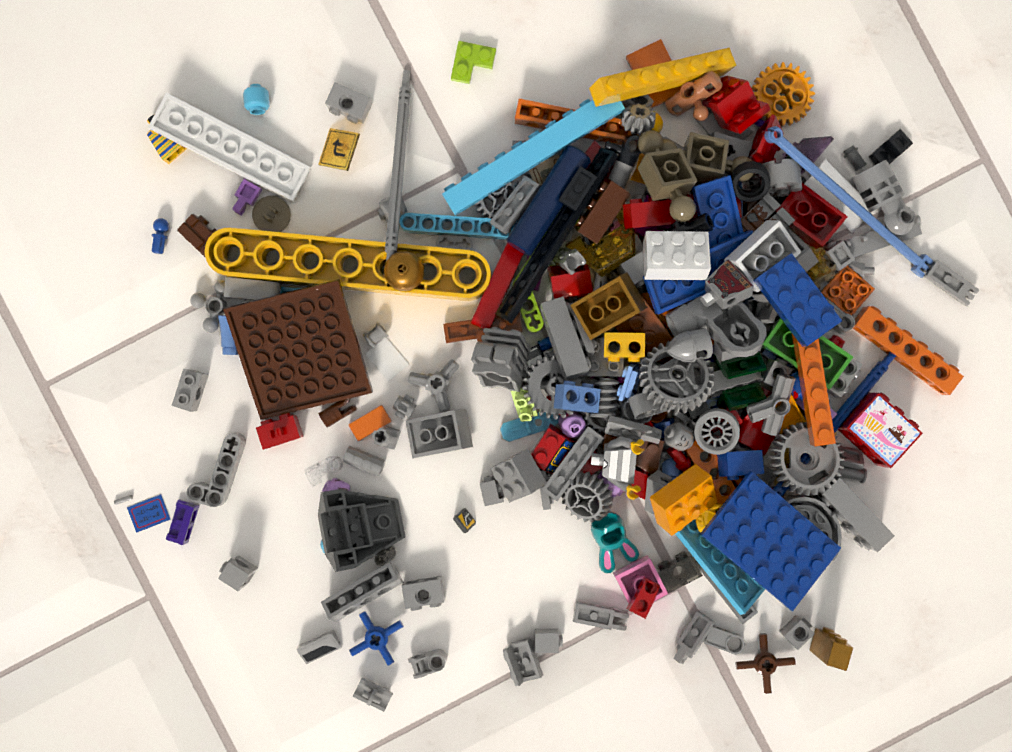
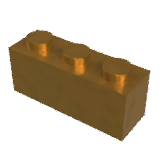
(831, 648)

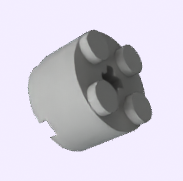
(783, 177)

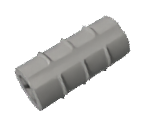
(364, 461)

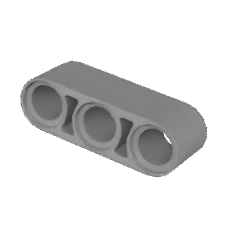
(250, 289)

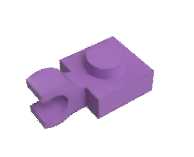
(247, 194)

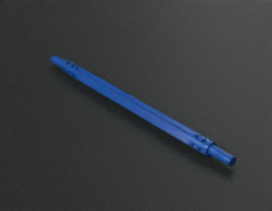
(849, 406)

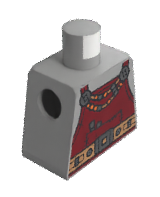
(726, 287)

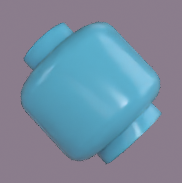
(256, 99)

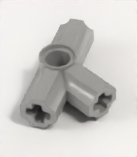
(766, 409)

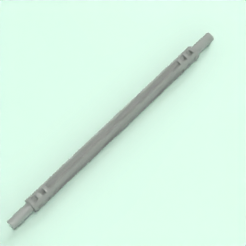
(398, 166)

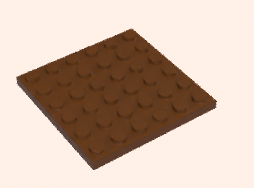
(299, 349)

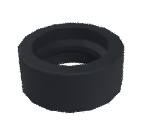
(757, 193)

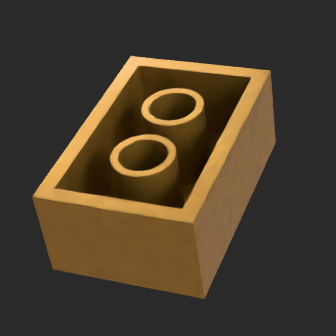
(608, 306)

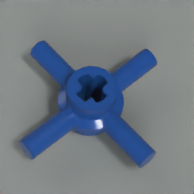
(377, 631)

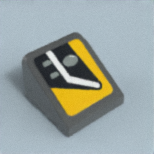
(464, 520)

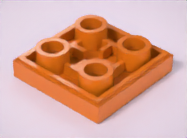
(847, 290)

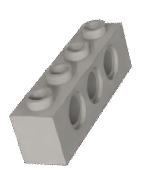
(362, 592)

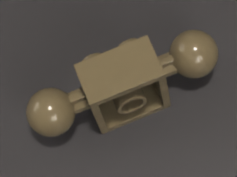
(708, 157)
(667, 175)

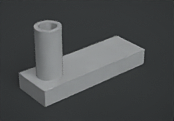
(515, 205)

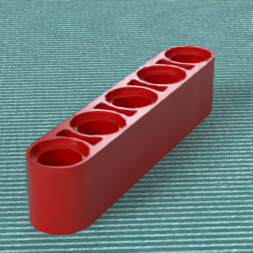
(497, 287)

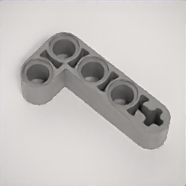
(220, 468)

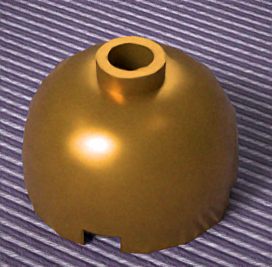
(409, 278)

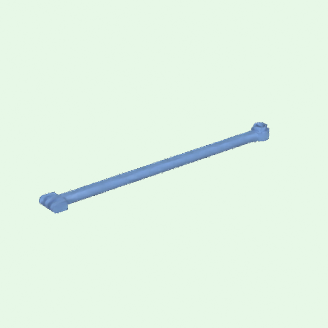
(917, 261)

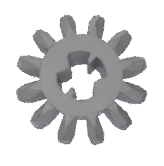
(638, 118)

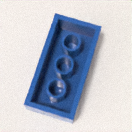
(797, 300)

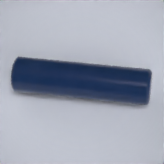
(545, 204)

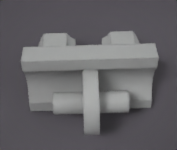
(372, 694)

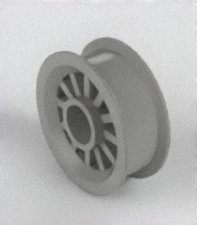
(723, 447)

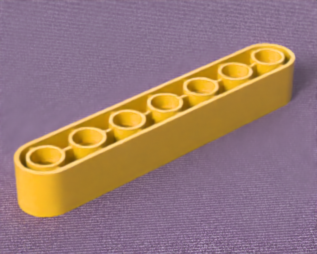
(332, 253)

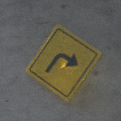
(339, 149)

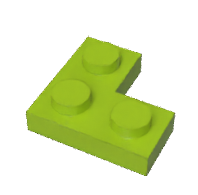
(467, 57)

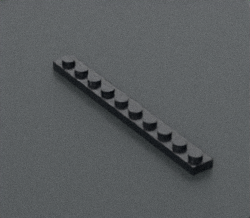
(552, 242)

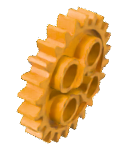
(797, 86)

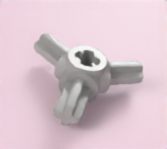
(426, 381)

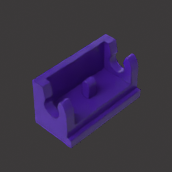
(182, 522)

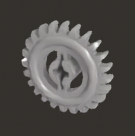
(534, 391)

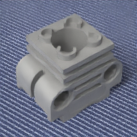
(501, 359)

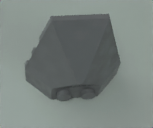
(357, 526)

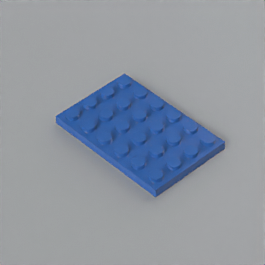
(770, 541)

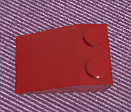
(762, 150)
(813, 216)

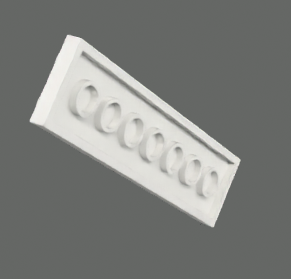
(229, 147)

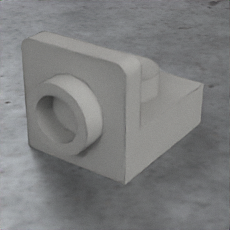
(838, 254)

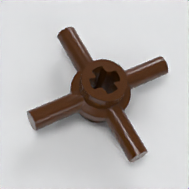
(760, 659)

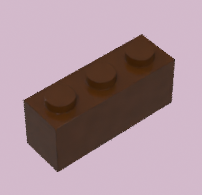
(602, 210)

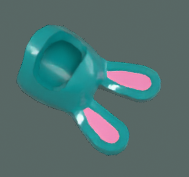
(611, 535)

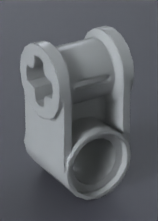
(424, 664)

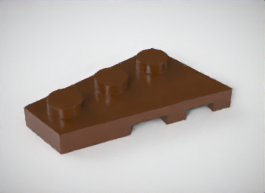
(649, 458)

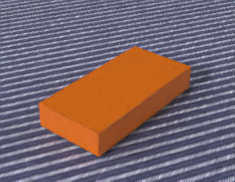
(370, 422)

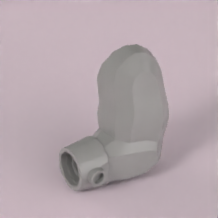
(731, 327)

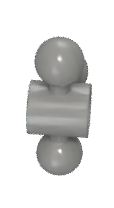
(198, 300)

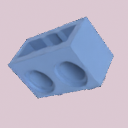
(577, 397)

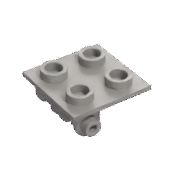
(600, 366)

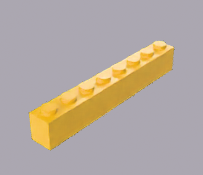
(660, 76)

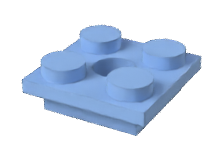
(631, 382)

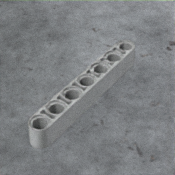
(644, 408)

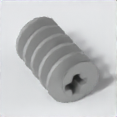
(606, 397)

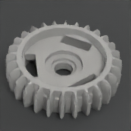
(685, 389)
(798, 473)

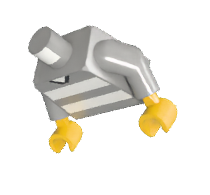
(619, 463)

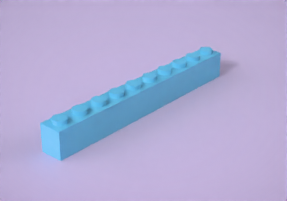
(529, 154)

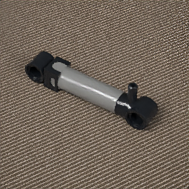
(623, 165)

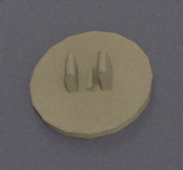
(271, 214)

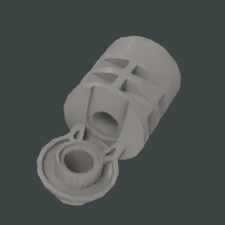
(881, 189)

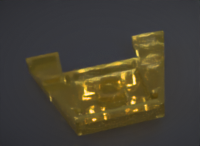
(611, 249)

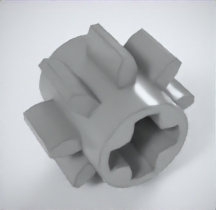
(404, 406)

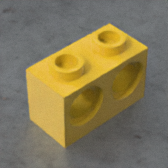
(624, 340)

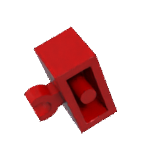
(279, 431)

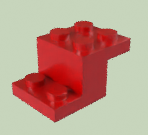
(735, 105)

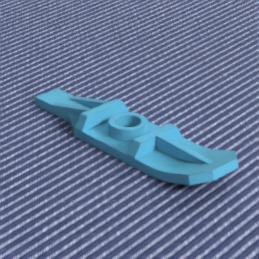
(516, 429)

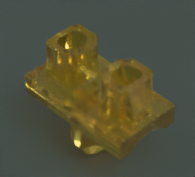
(819, 268)

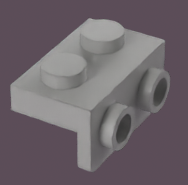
(522, 661)

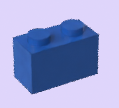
(740, 463)

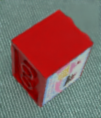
(880, 430)

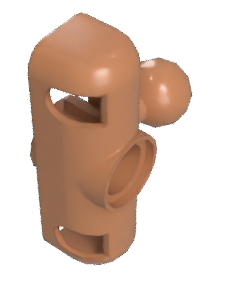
(686, 101)

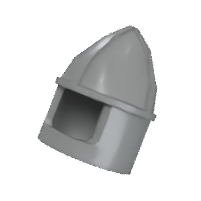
(691, 346)

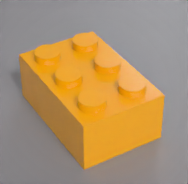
(683, 499)

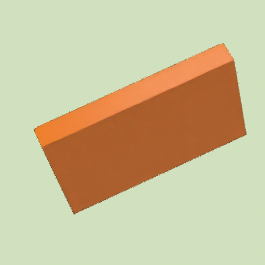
(648, 56)

